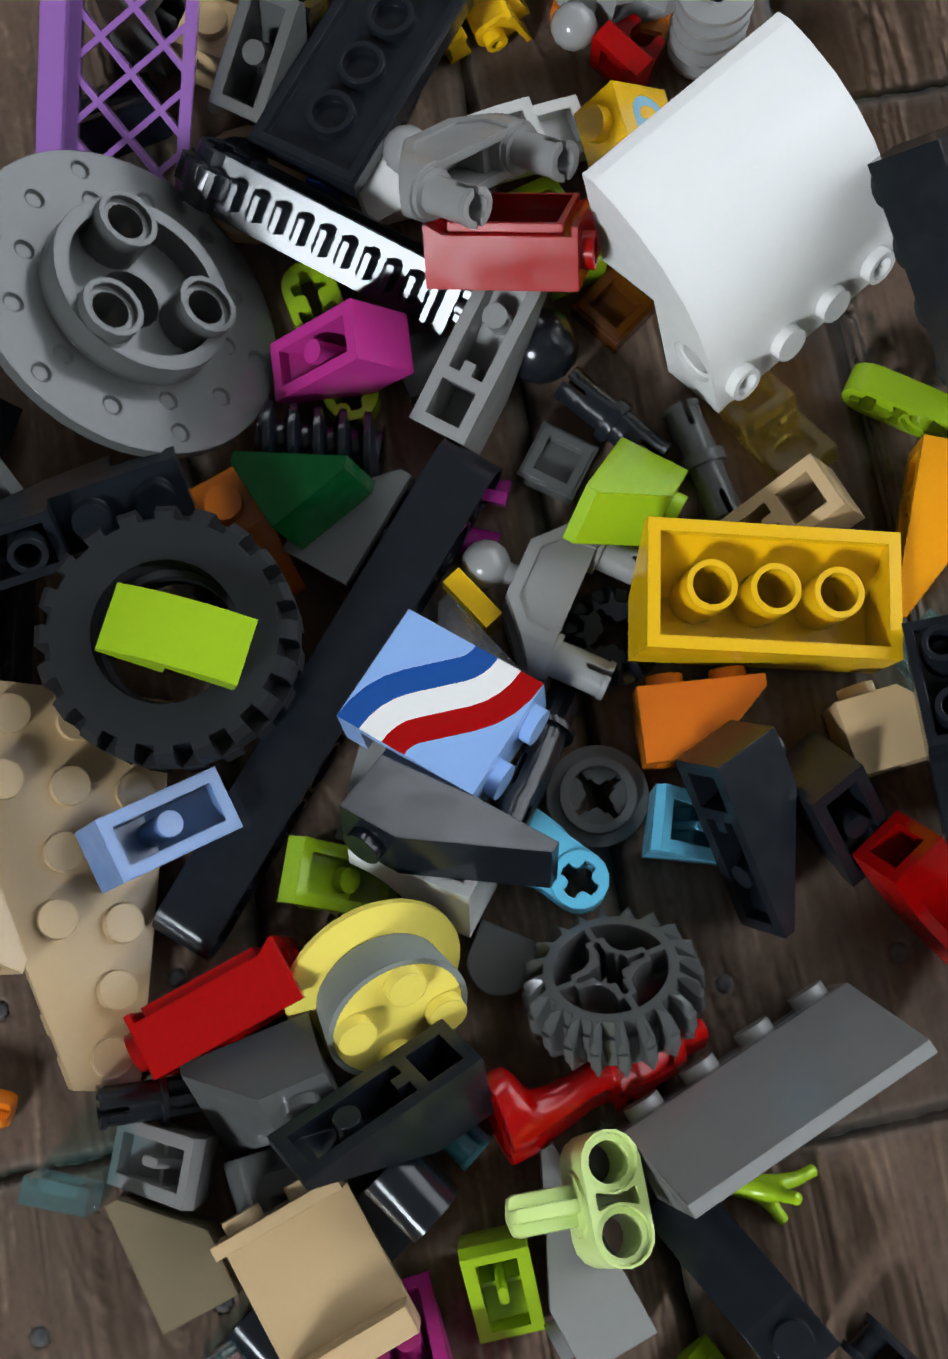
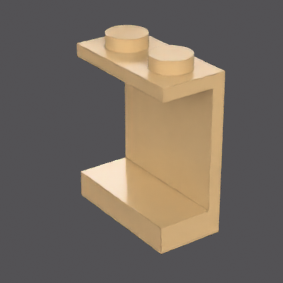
(319, 1276)

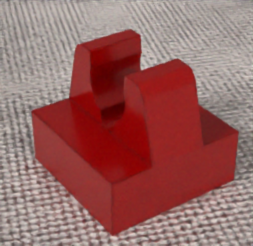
(619, 57)

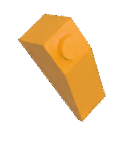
(923, 518)

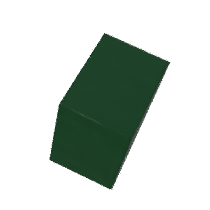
(302, 491)

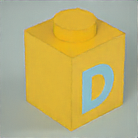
(614, 115)

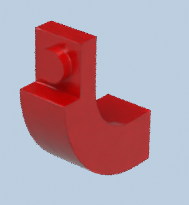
(911, 874)

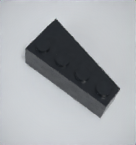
(913, 192)

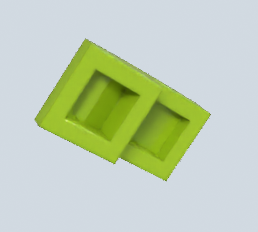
(176, 635)

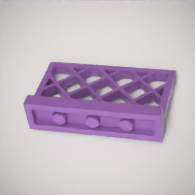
(62, 79)

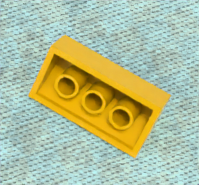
(766, 596)

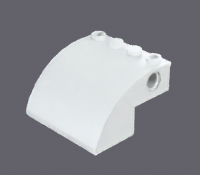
(745, 211)

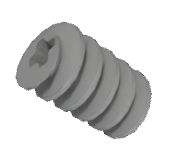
(705, 33)

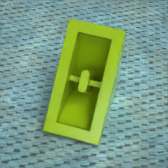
(500, 1284)

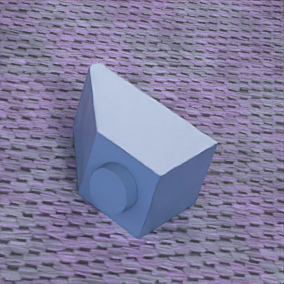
(158, 829)

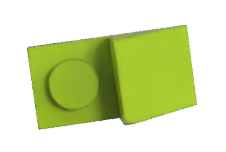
(322, 879)

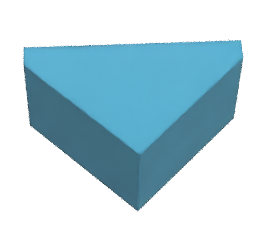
(673, 828)

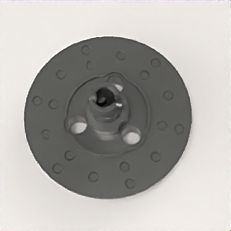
(127, 307)

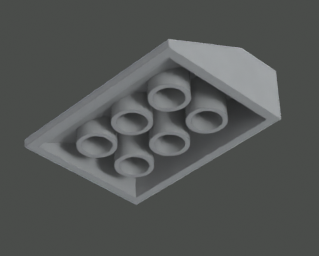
(769, 1094)

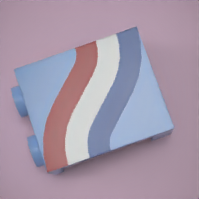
(446, 707)

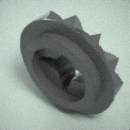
(597, 766)

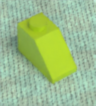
(623, 494)

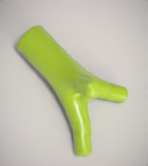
(774, 1188)

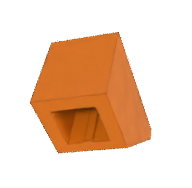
(679, 713)

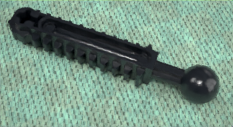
(346, 246)

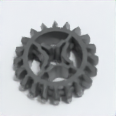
(614, 991)

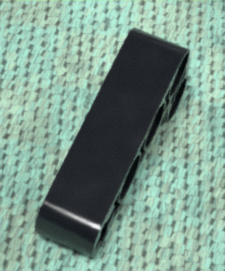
(401, 1207)

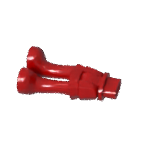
(536, 1116)

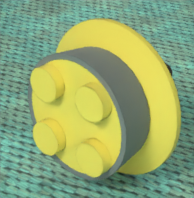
(380, 979)

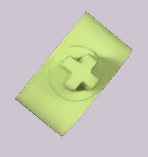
(586, 1203)

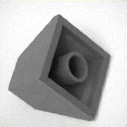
(262, 1082)

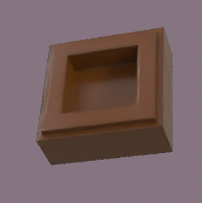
(613, 309)

